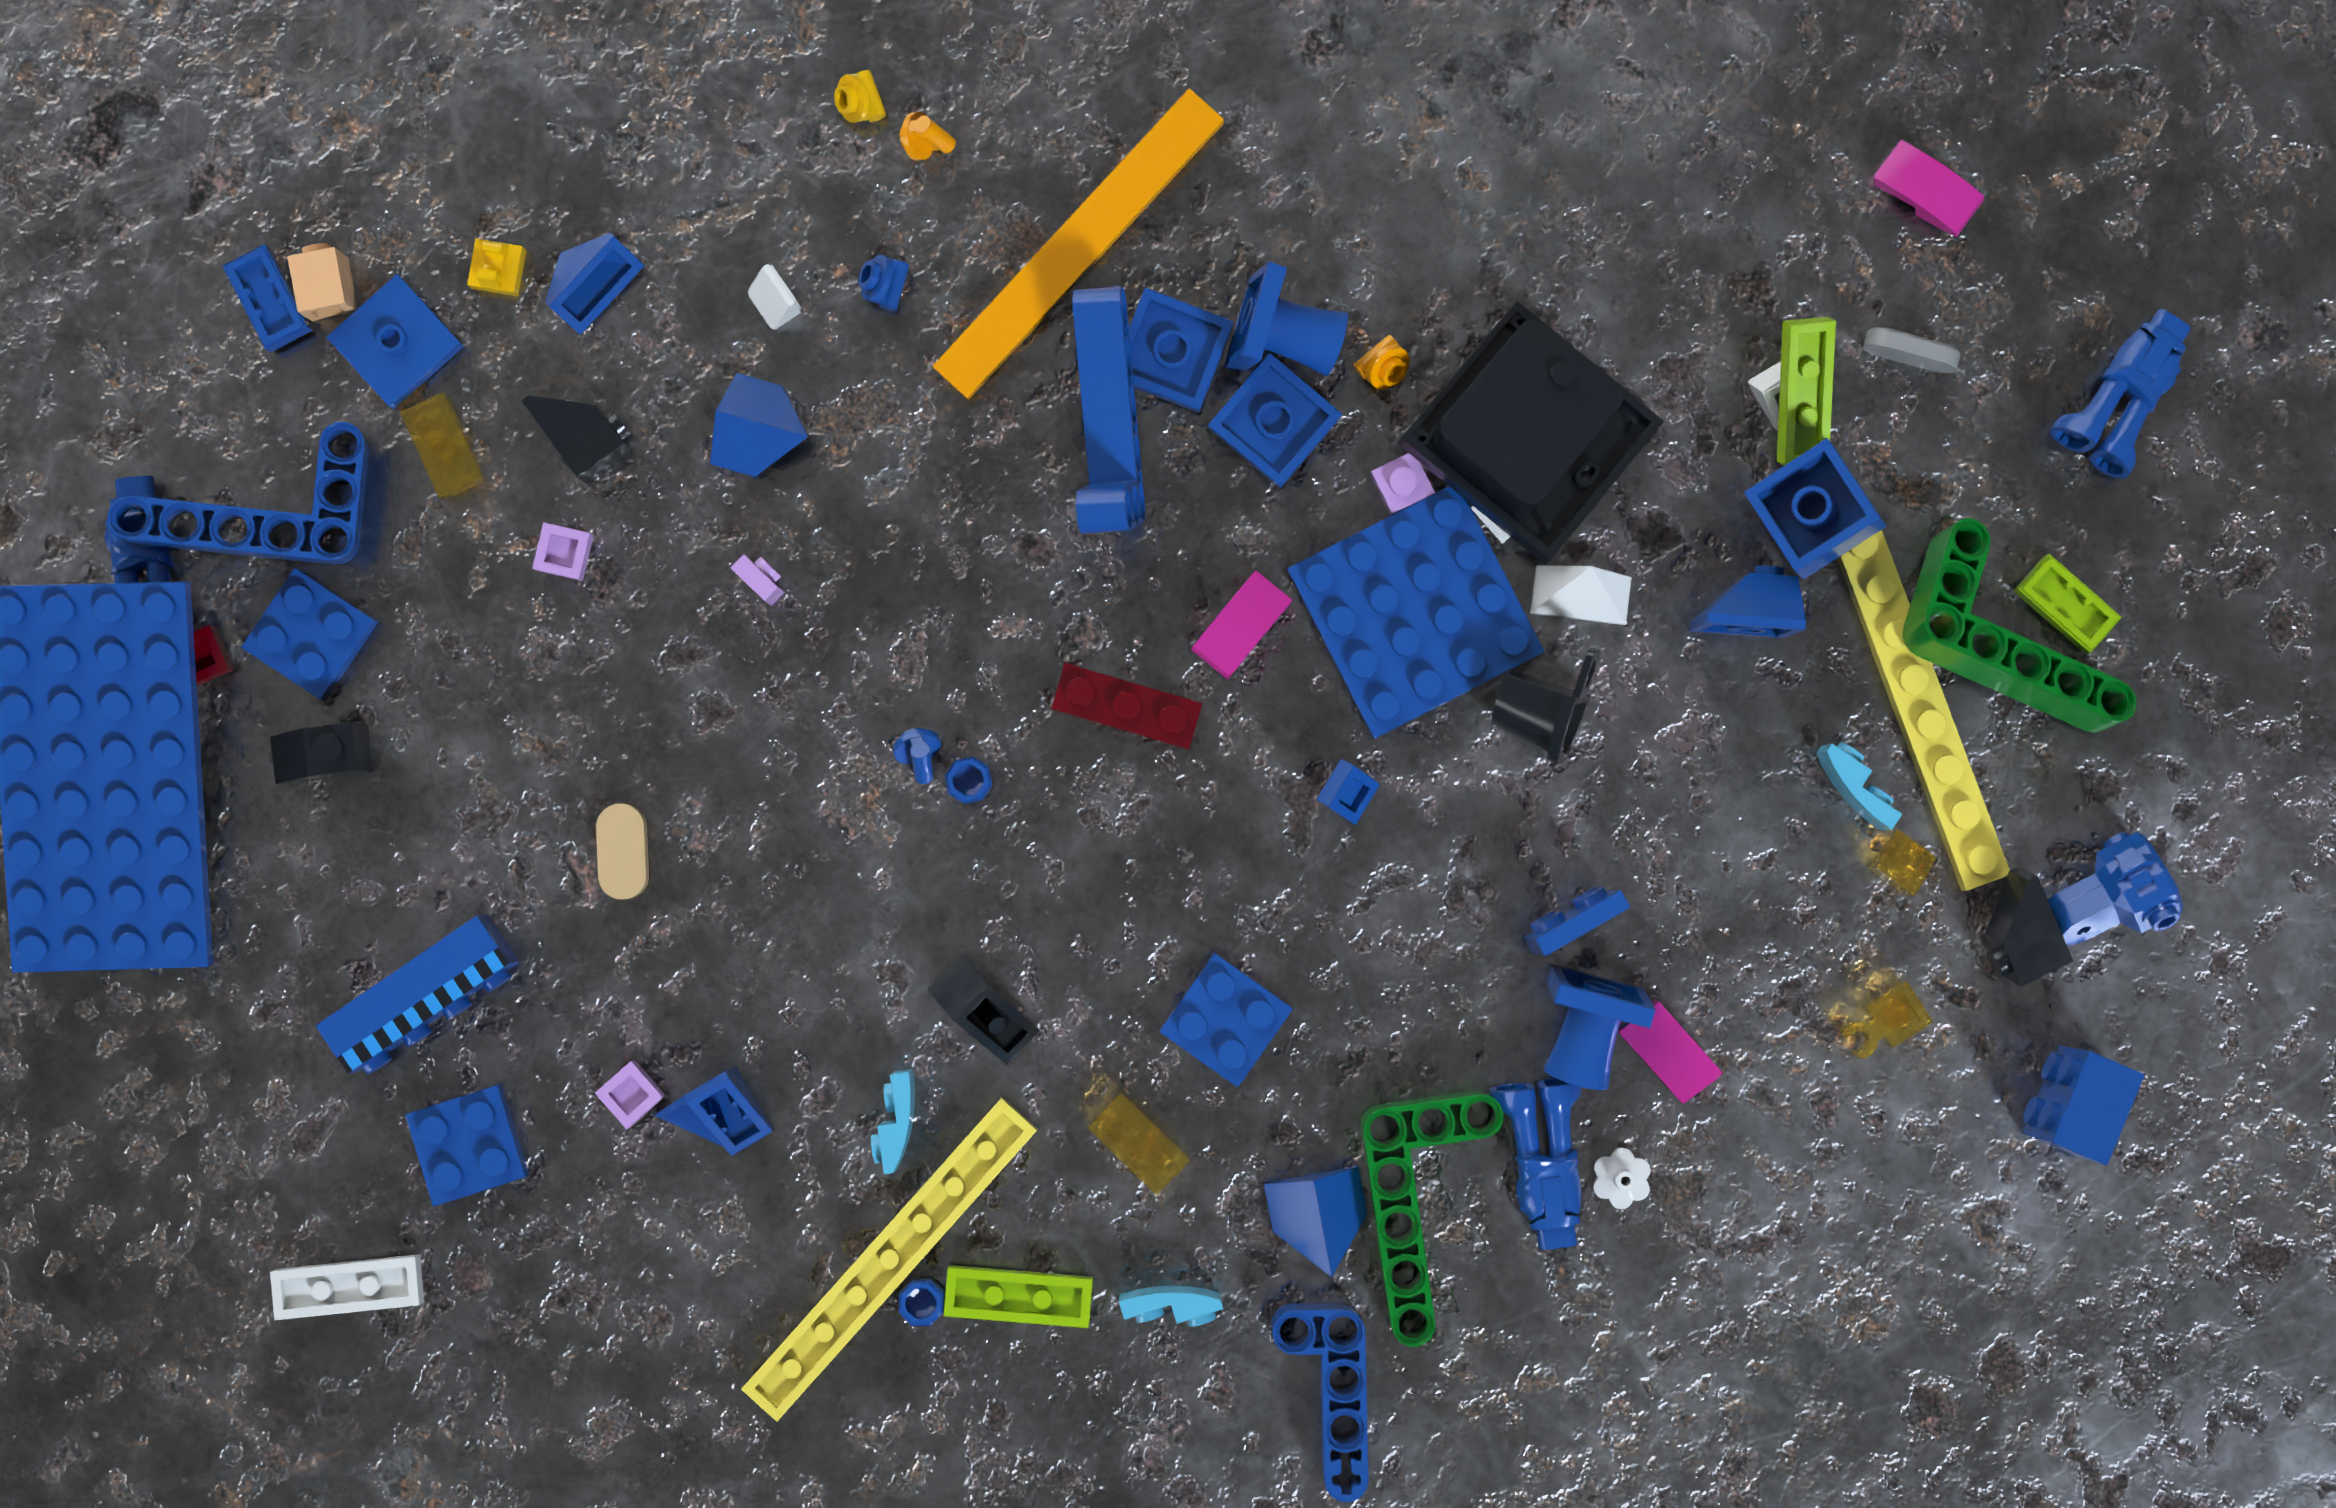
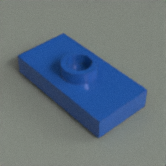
(267, 298)

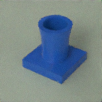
(1283, 327)
(1591, 1024)

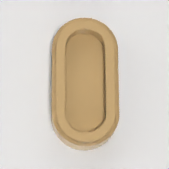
(622, 851)

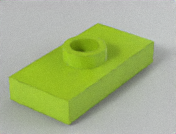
(2067, 604)

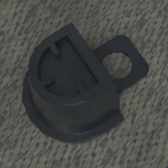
(1545, 711)

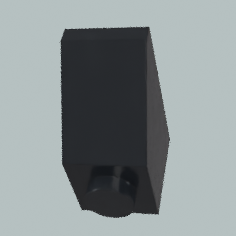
(581, 434)
(321, 752)
(2024, 931)
(983, 1010)

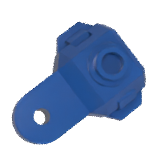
(2127, 889)

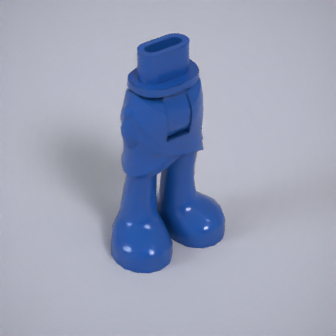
(2142, 372)
(131, 558)
(1546, 1184)

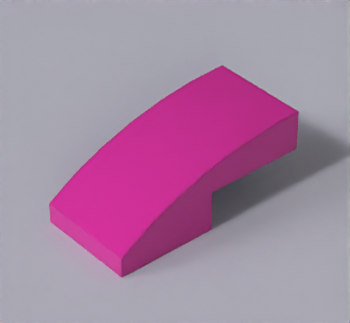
(1930, 187)
(1241, 624)

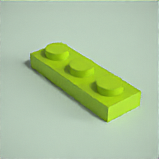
(1805, 385)
(1018, 1296)

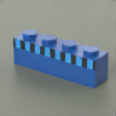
(418, 994)

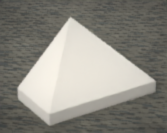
(1581, 593)

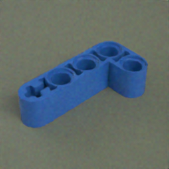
(1334, 1400)

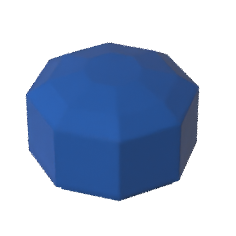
(968, 780)
(921, 1302)

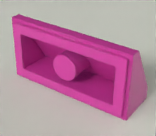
(1672, 1054)

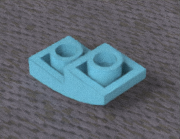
(1848, 775)
(893, 1135)
(1188, 1304)

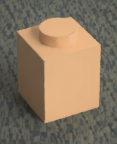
(322, 282)

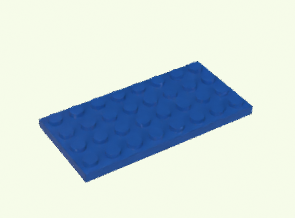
(102, 778)

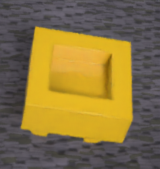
(496, 267)

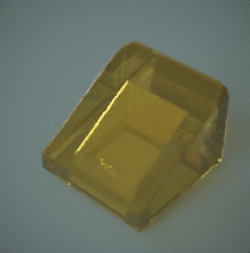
(1903, 863)

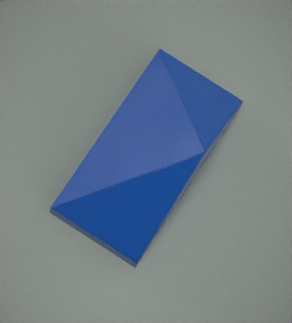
(590, 279)

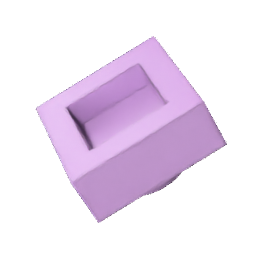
(1402, 483)
(563, 551)
(759, 577)
(630, 1094)

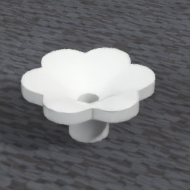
(1611, 1171)

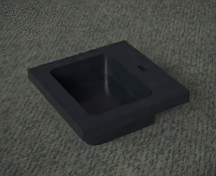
(1524, 428)

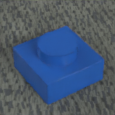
(1348, 791)

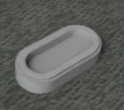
(1912, 350)

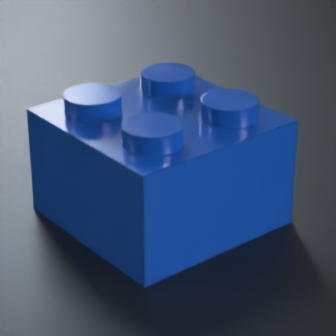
(1815, 509)
(2082, 1103)

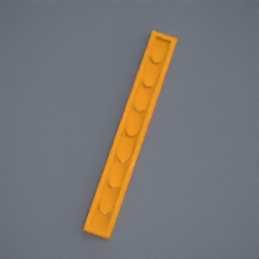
(1078, 244)

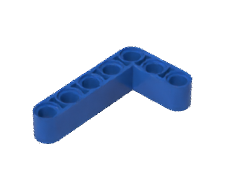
(1109, 410)
(262, 523)

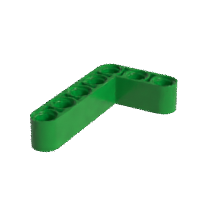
(1998, 646)
(1404, 1199)

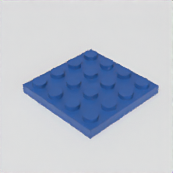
(1415, 611)

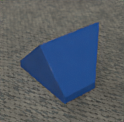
(754, 426)
(720, 1112)
(1318, 1214)

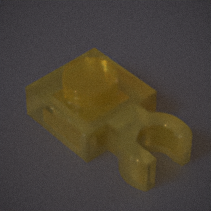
(1892, 1016)

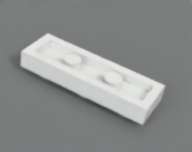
(347, 1287)

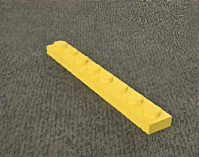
(1923, 716)
(889, 1259)

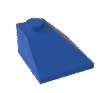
(1756, 605)

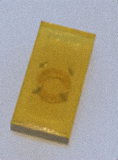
(443, 446)
(1138, 1143)

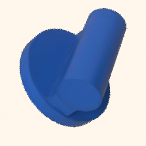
(883, 281)
(917, 748)

